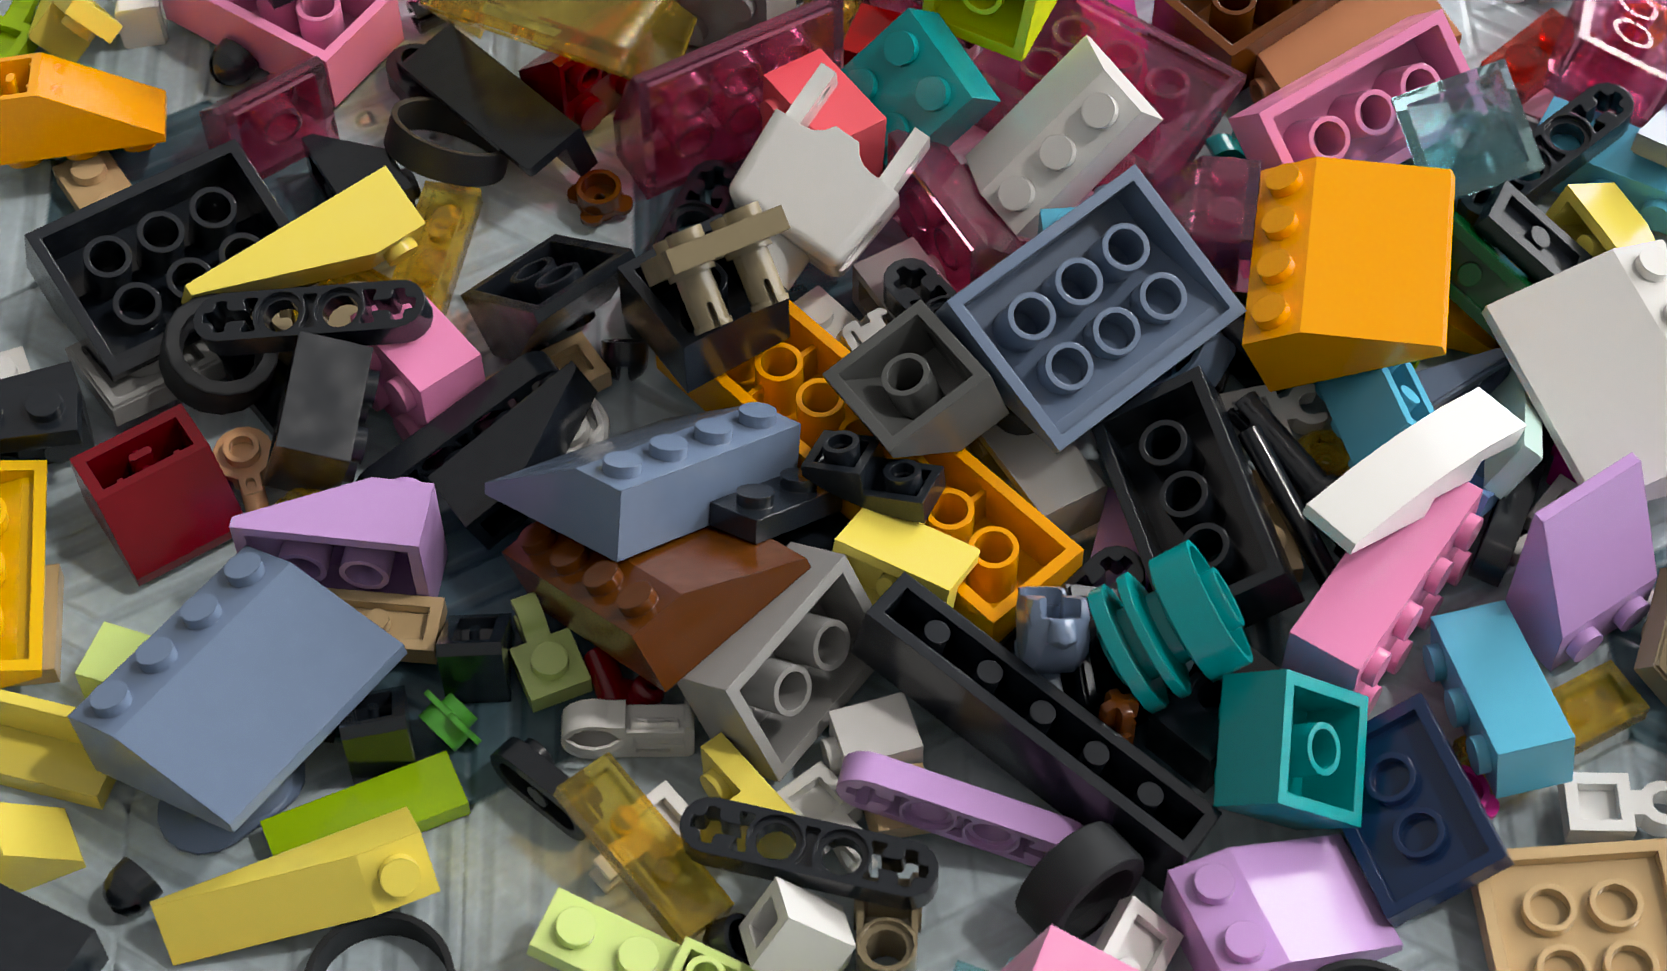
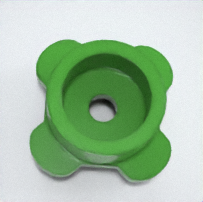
(449, 720)

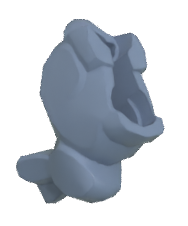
(1051, 631)

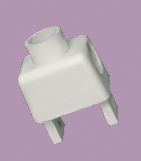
(821, 184)

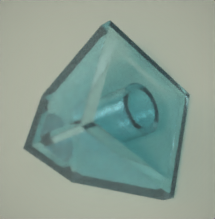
(1470, 127)

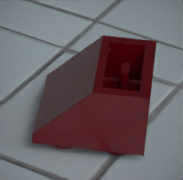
(575, 88)
(157, 493)

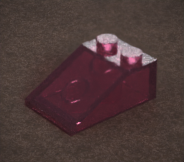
(1616, 45)

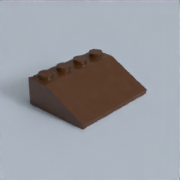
(661, 605)

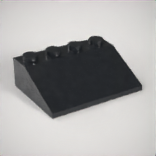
(125, 260)

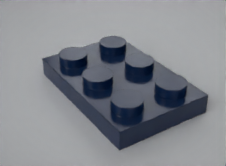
(1421, 817)

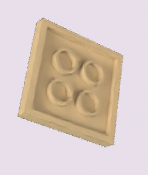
(1577, 908)

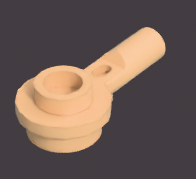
(243, 460)

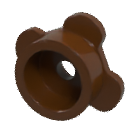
(599, 197)

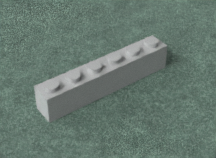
(1057, 485)

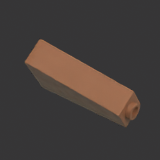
(1329, 36)

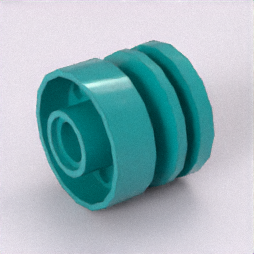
(1178, 622)

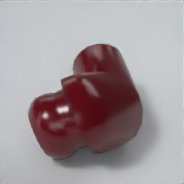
(611, 684)

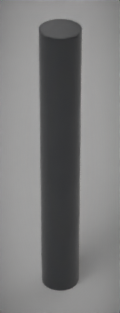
(1287, 503)

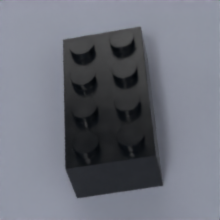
(1189, 479)

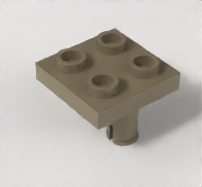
(737, 236)

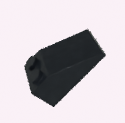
(544, 293)

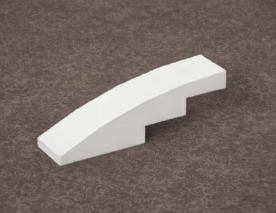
(1412, 469)

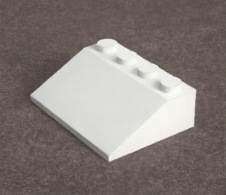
(1596, 359)

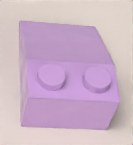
(356, 536)
(1585, 566)
(1277, 908)

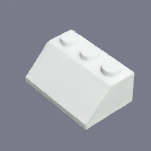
(1060, 138)

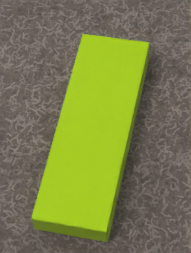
(426, 787)

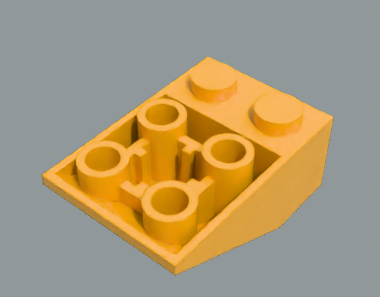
(73, 111)

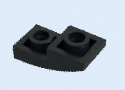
(858, 472)

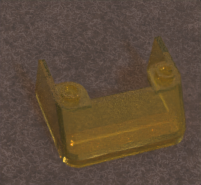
(604, 34)

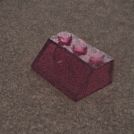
(950, 215)

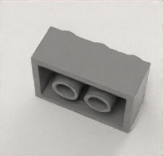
(785, 667)

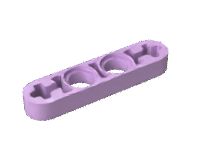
(951, 807)

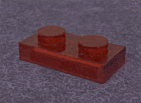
(1529, 54)

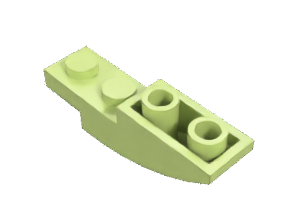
(590, 938)

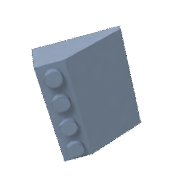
(1091, 310)
(652, 479)
(234, 689)

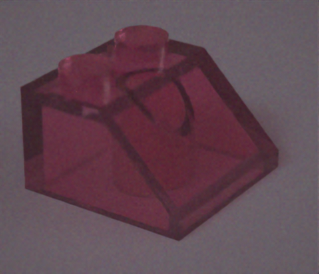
(274, 116)
(1218, 210)

